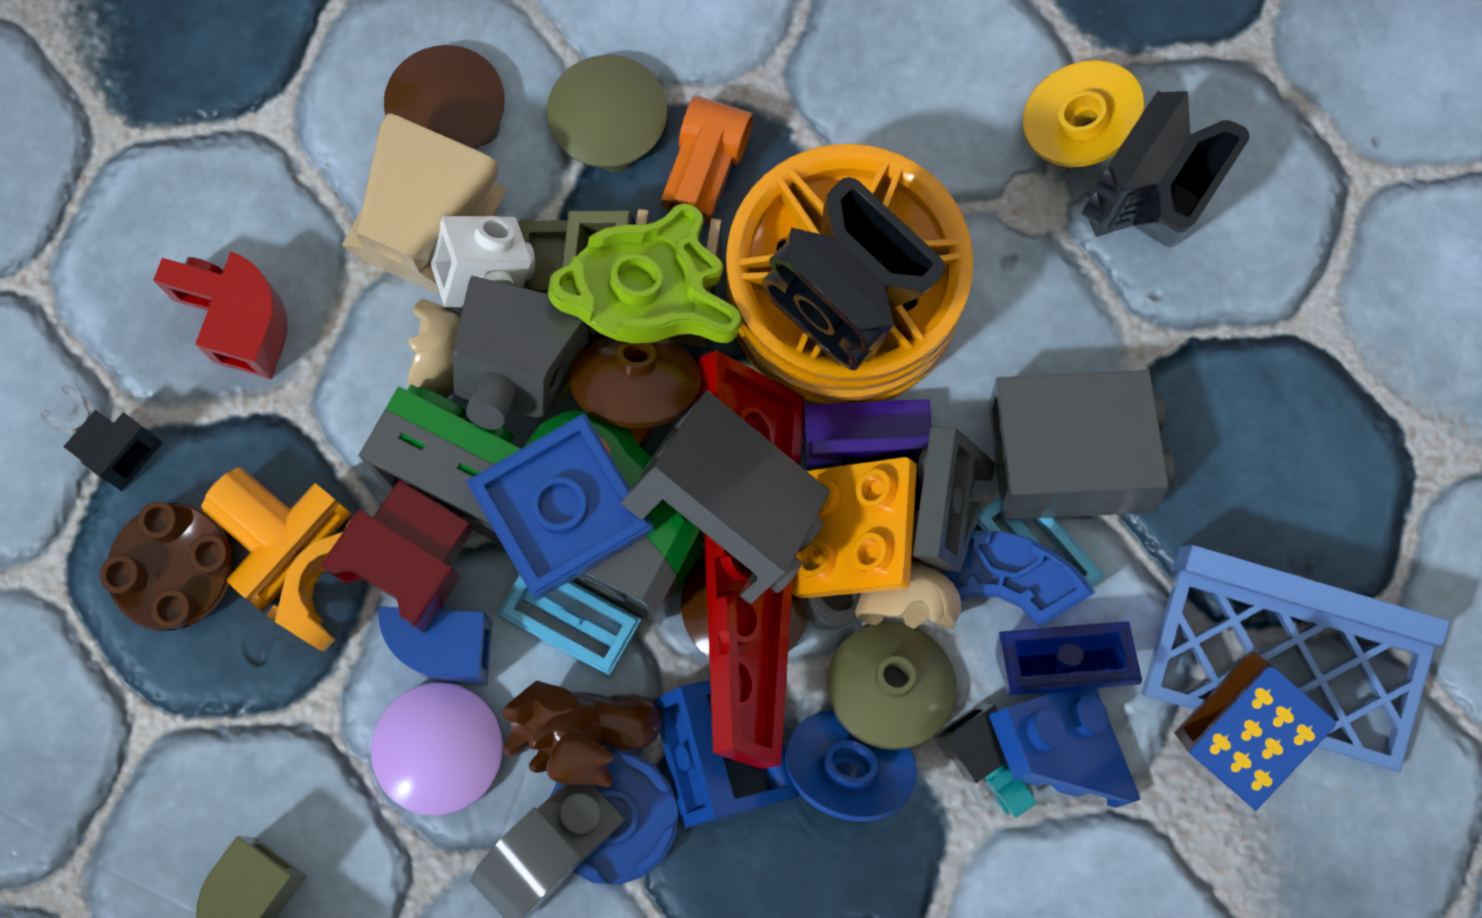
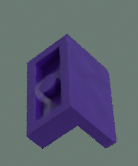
(865, 432)

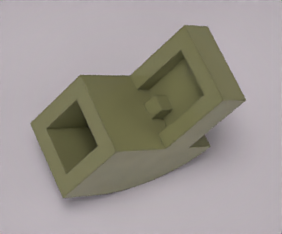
(248, 883)

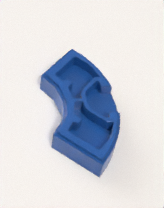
(1021, 574)

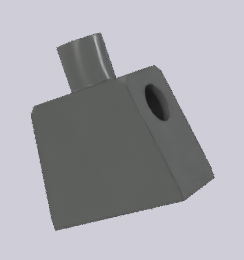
(512, 352)

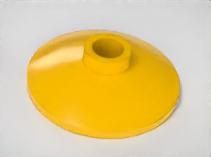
(1077, 95)

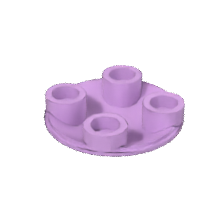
(437, 749)

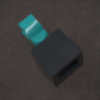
(978, 755)

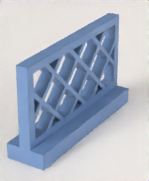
(1313, 603)

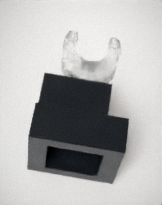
(106, 448)

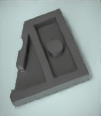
(945, 511)

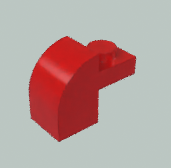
(243, 316)

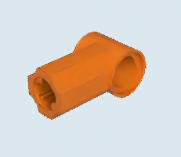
(709, 145)

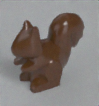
(574, 726)

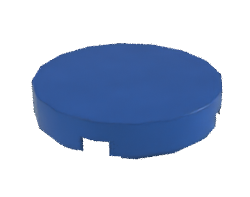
(649, 825)

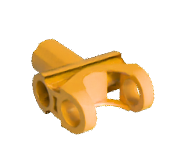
(282, 545)

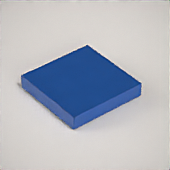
(558, 506)

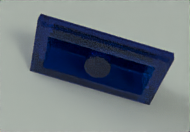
(1068, 658)

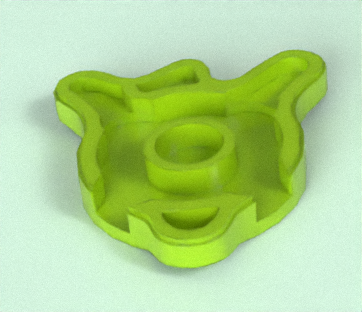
(647, 282)

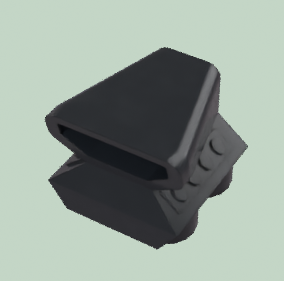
(1164, 172)
(851, 274)

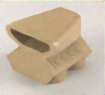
(409, 188)

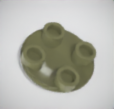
(607, 112)

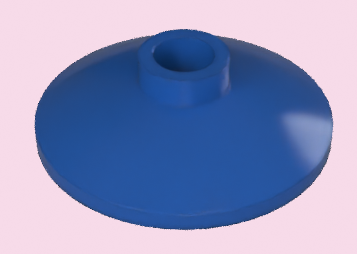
(846, 774)

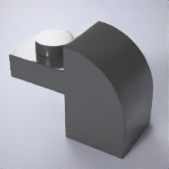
(545, 849)

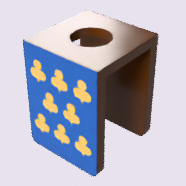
(1254, 729)

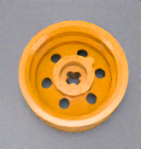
(795, 198)

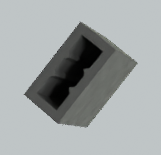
(1079, 444)

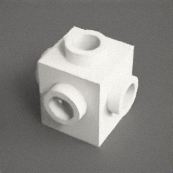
(481, 248)

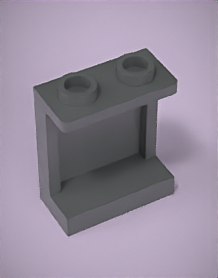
(735, 492)

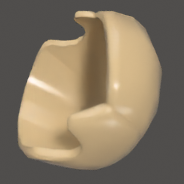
(434, 348)
(926, 598)

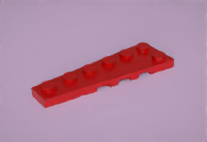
(748, 639)

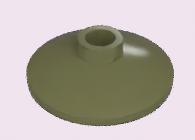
(888, 714)

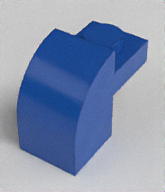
(450, 649)

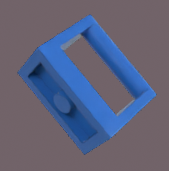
(698, 773)

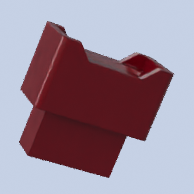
(403, 552)

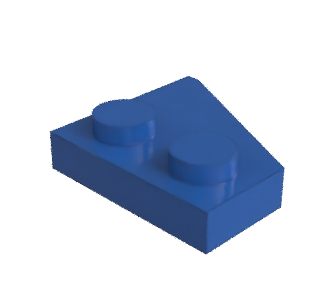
(1065, 744)

